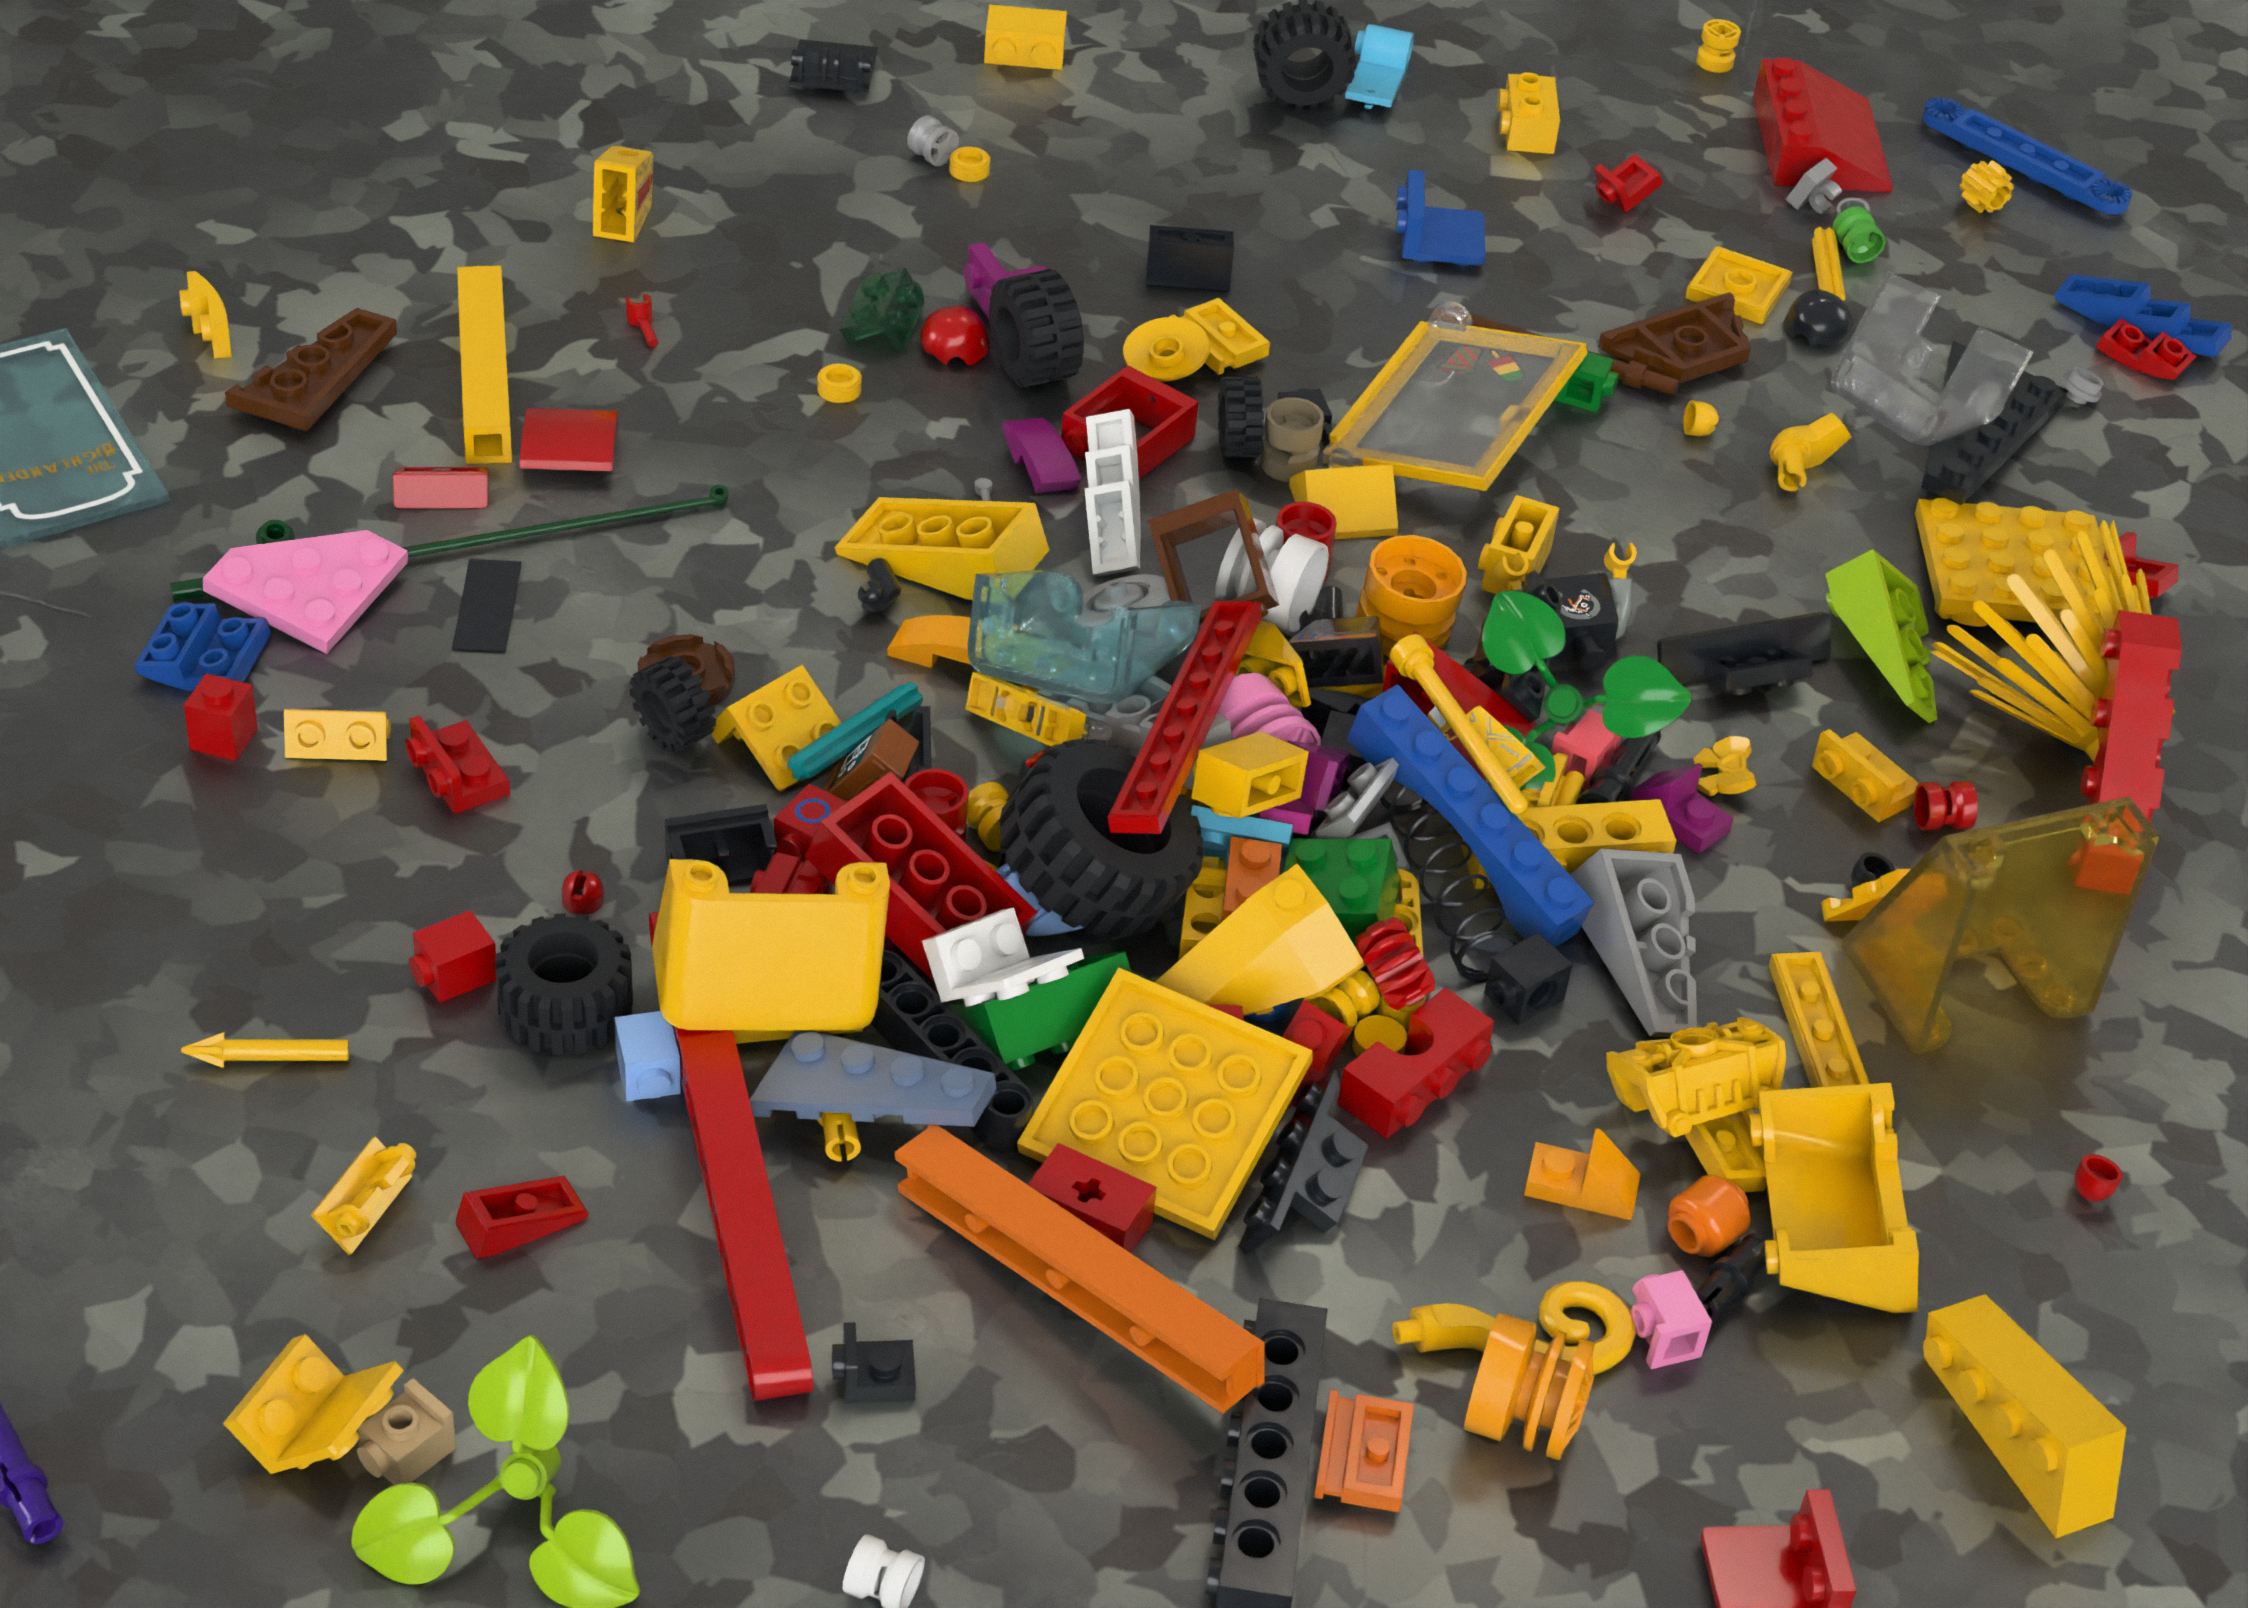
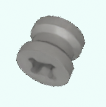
(932, 140)

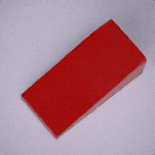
(517, 1214)

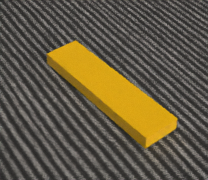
(1816, 1020)

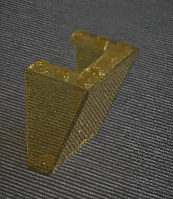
(2034, 889)

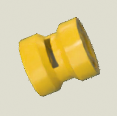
(1717, 50)
(984, 812)
(1350, 999)

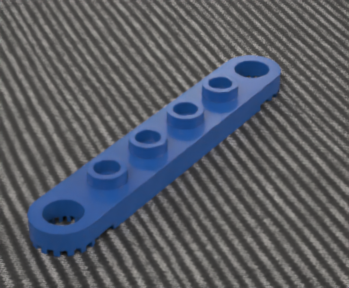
(2027, 156)

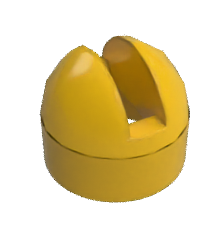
(1699, 419)

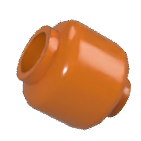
(1708, 1216)

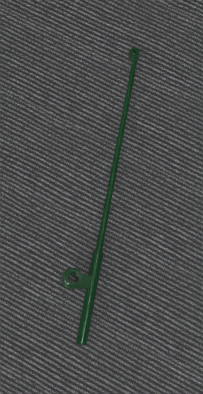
(279, 531)

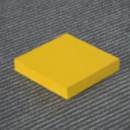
(1753, 283)

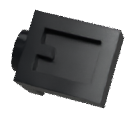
(874, 1368)

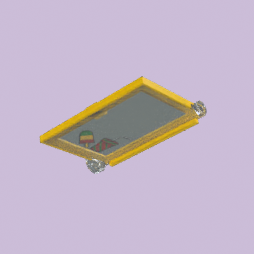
(1454, 401)

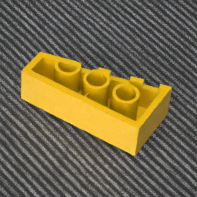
(2030, 1413)

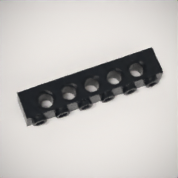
(1270, 1463)

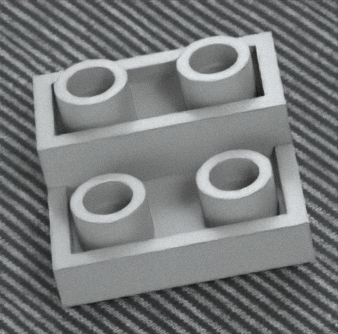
(1351, 807)

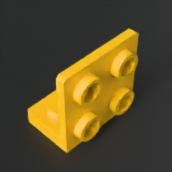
(778, 722)
(307, 1407)

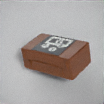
(881, 752)

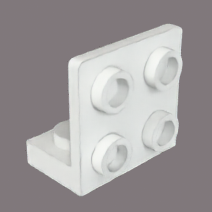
(989, 959)

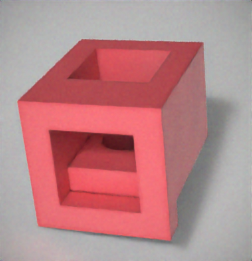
(1587, 744)

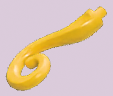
(1462, 1326)

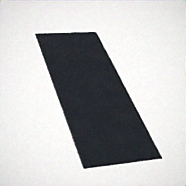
(487, 605)

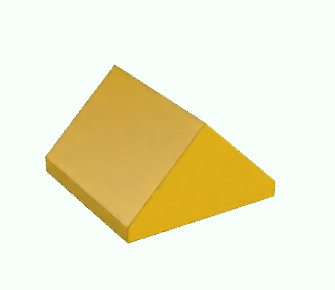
(1357, 497)

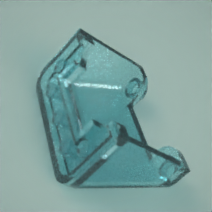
(1029, 636)

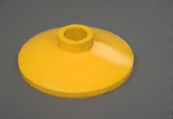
(1167, 348)

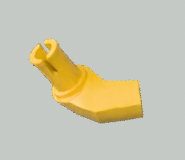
(1805, 448)

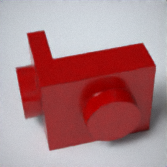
(1627, 183)
(2158, 574)

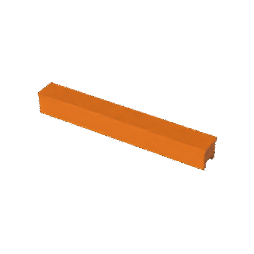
(1082, 1269)

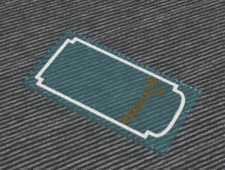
(63, 444)

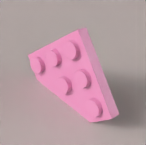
(308, 584)

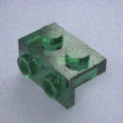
(886, 305)

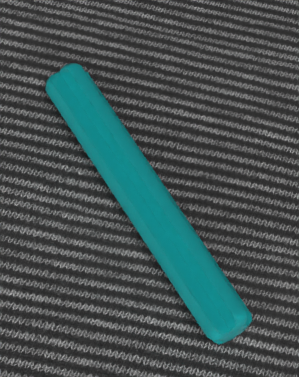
(853, 731)

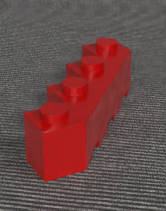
(2134, 710)

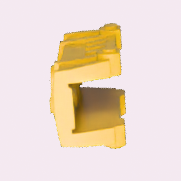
(1699, 1073)

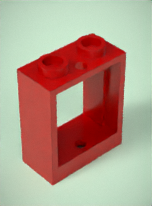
(1171, 416)

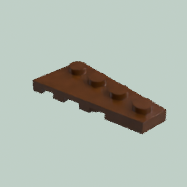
(315, 373)

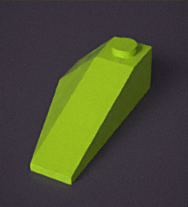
(1888, 622)

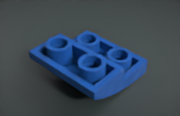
(199, 642)

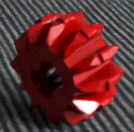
(1395, 963)

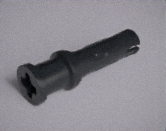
(1615, 781)

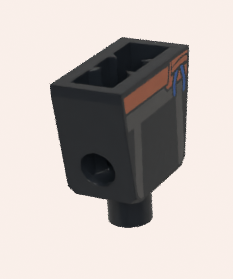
(1343, 651)

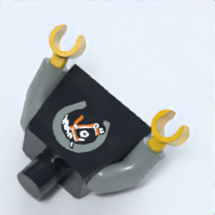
(1592, 606)

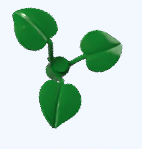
(1638, 689)

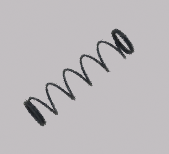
(1474, 939)

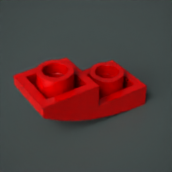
(2159, 358)

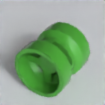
(1859, 234)

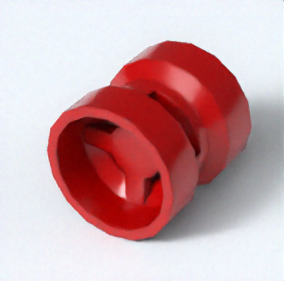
(1947, 805)

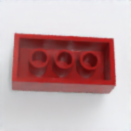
(930, 869)

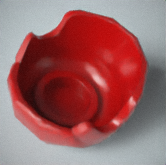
(955, 333)

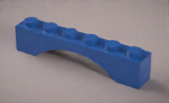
(1526, 877)

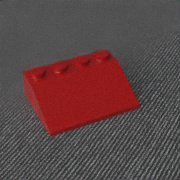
(1813, 119)

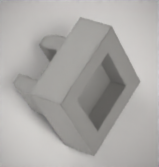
(1814, 186)

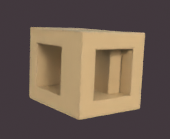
(407, 1436)

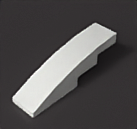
(1113, 493)

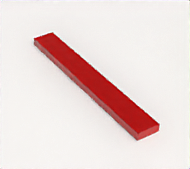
(1184, 719)

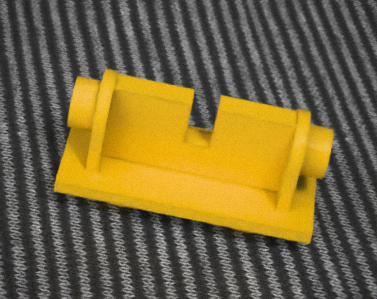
(336, 734)
(364, 1192)

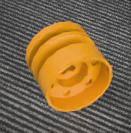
(1413, 587)
(1530, 1386)

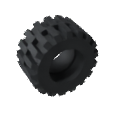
(1300, 28)
(1036, 328)
(563, 983)

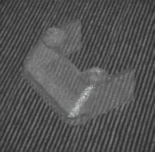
(1889, 356)

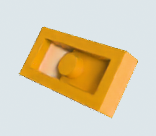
(1592, 1181)

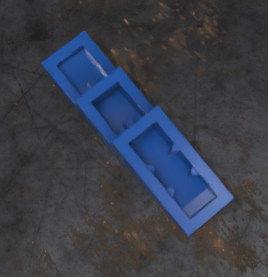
(2112, 299)

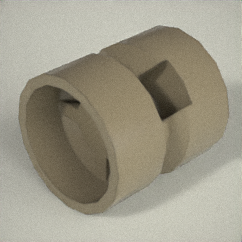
(1291, 438)

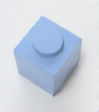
(647, 1056)

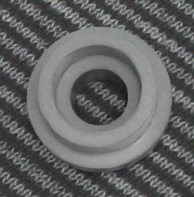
(2082, 385)

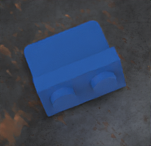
(1437, 232)

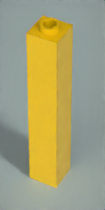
(484, 365)

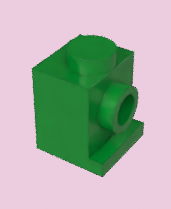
(1590, 383)

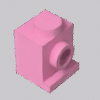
(1670, 1318)

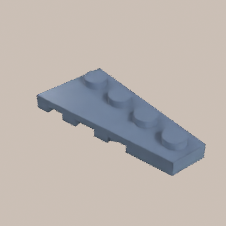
(869, 1081)

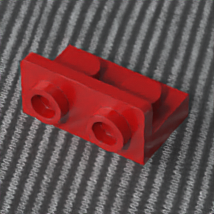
(456, 764)

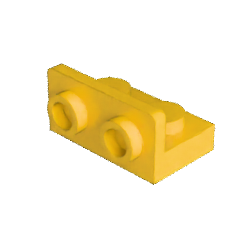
(1864, 774)

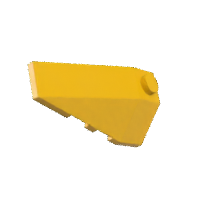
(1269, 951)

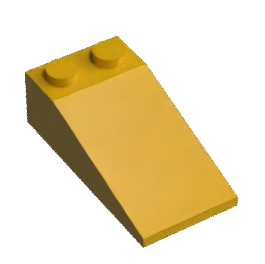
(947, 540)

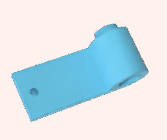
(1381, 65)

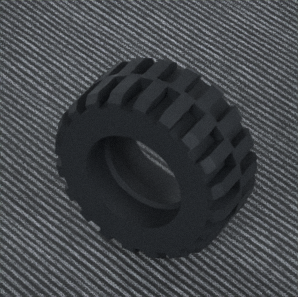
(1071, 860)

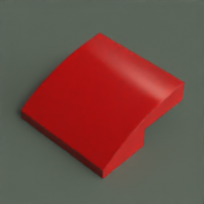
(568, 439)

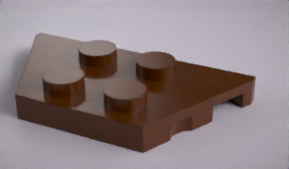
(1684, 340)

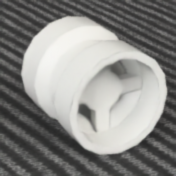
(883, 1573)

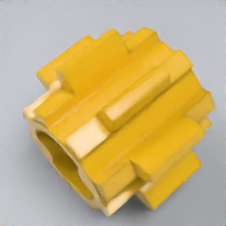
(1986, 186)

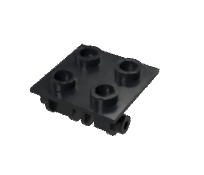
(833, 66)

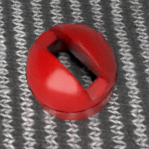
(592, 896)
(2097, 1177)

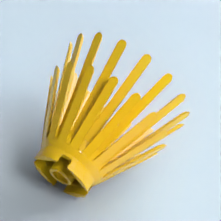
(2085, 671)

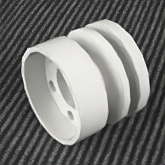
(1295, 570)

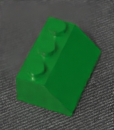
(1046, 1015)

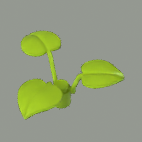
(523, 1401)

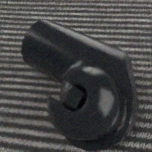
(883, 587)
(1330, 607)

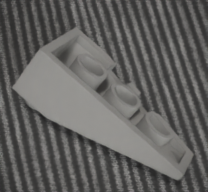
(1644, 932)

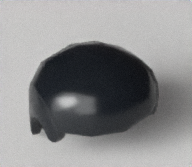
(1819, 317)

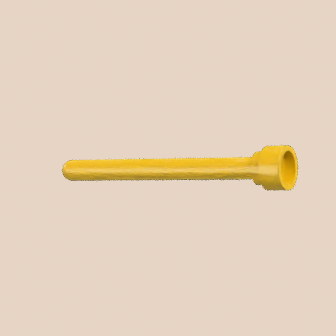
(1415, 660)

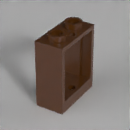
(1200, 520)

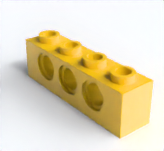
(1580, 830)

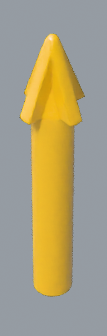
(218, 1049)

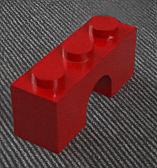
(1393, 1088)

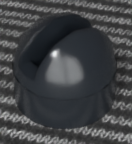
(1871, 862)

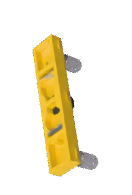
(1030, 712)

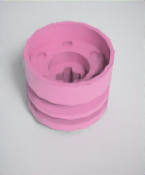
(1259, 705)

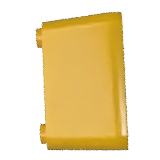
(769, 955)
(1837, 1195)

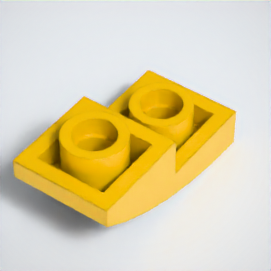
(207, 313)

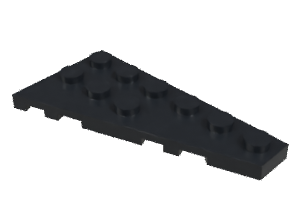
(1968, 459)

